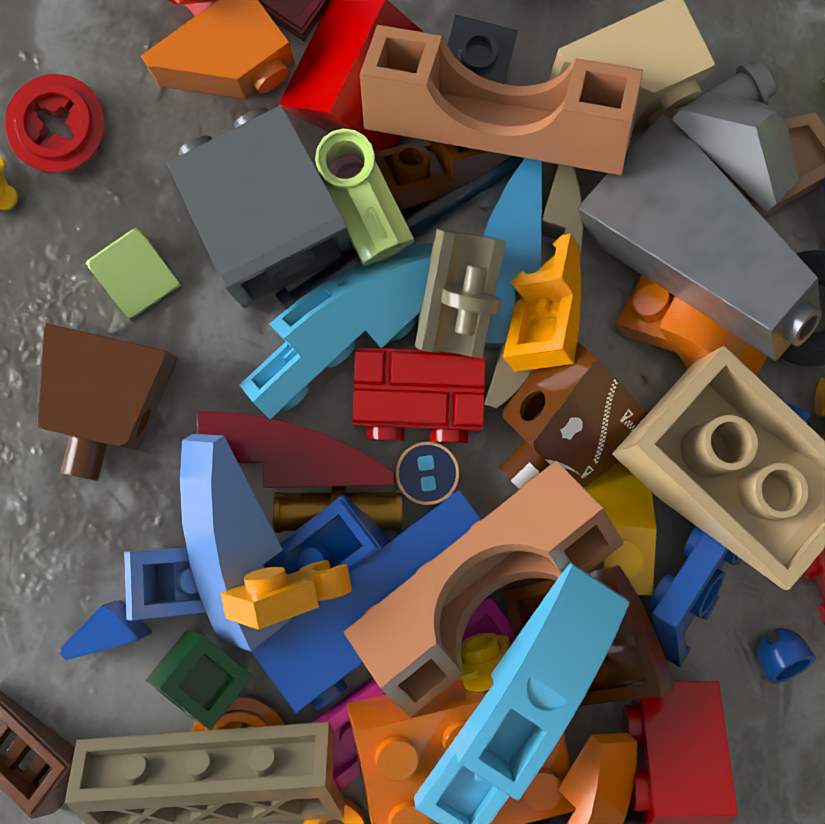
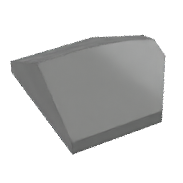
(745, 141)

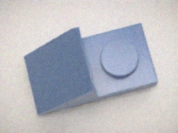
(160, 584)

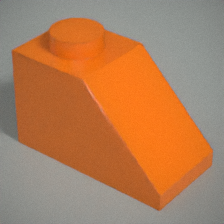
(223, 52)

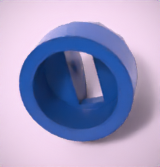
(785, 657)

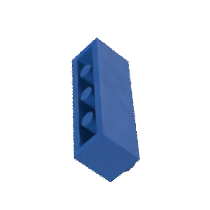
(312, 651)

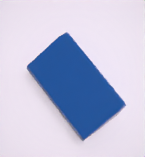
(335, 534)

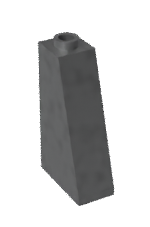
(702, 241)

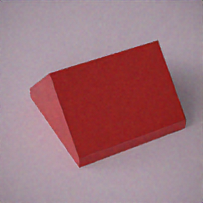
(327, 79)

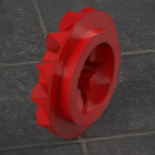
(56, 96)

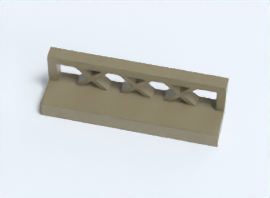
(207, 777)

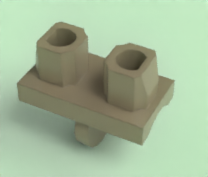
(460, 293)

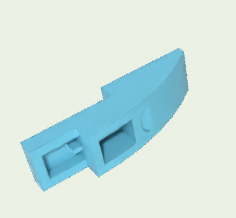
(324, 323)
(529, 703)

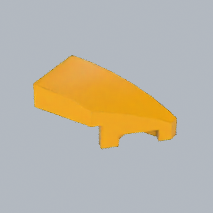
(548, 314)

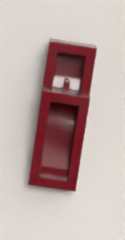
(292, 453)

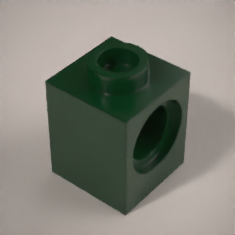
(199, 678)

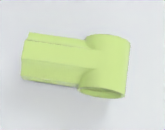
(363, 200)

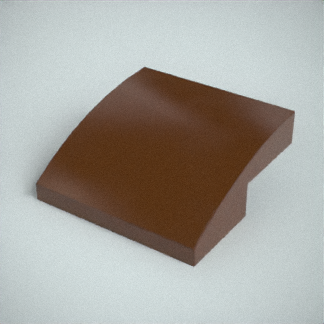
(635, 659)

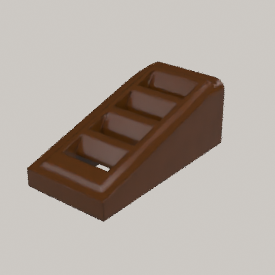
(51, 751)

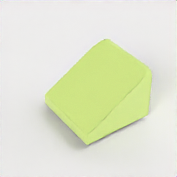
(133, 273)

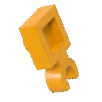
(277, 596)

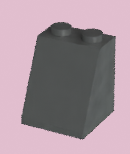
(259, 205)

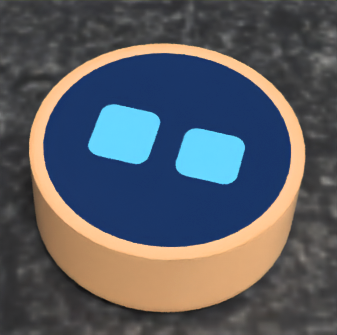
(427, 473)

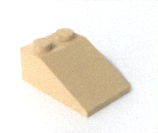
(735, 466)

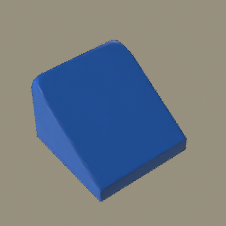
(103, 631)

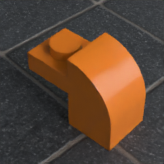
(669, 323)

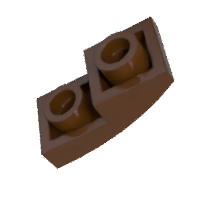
(431, 169)

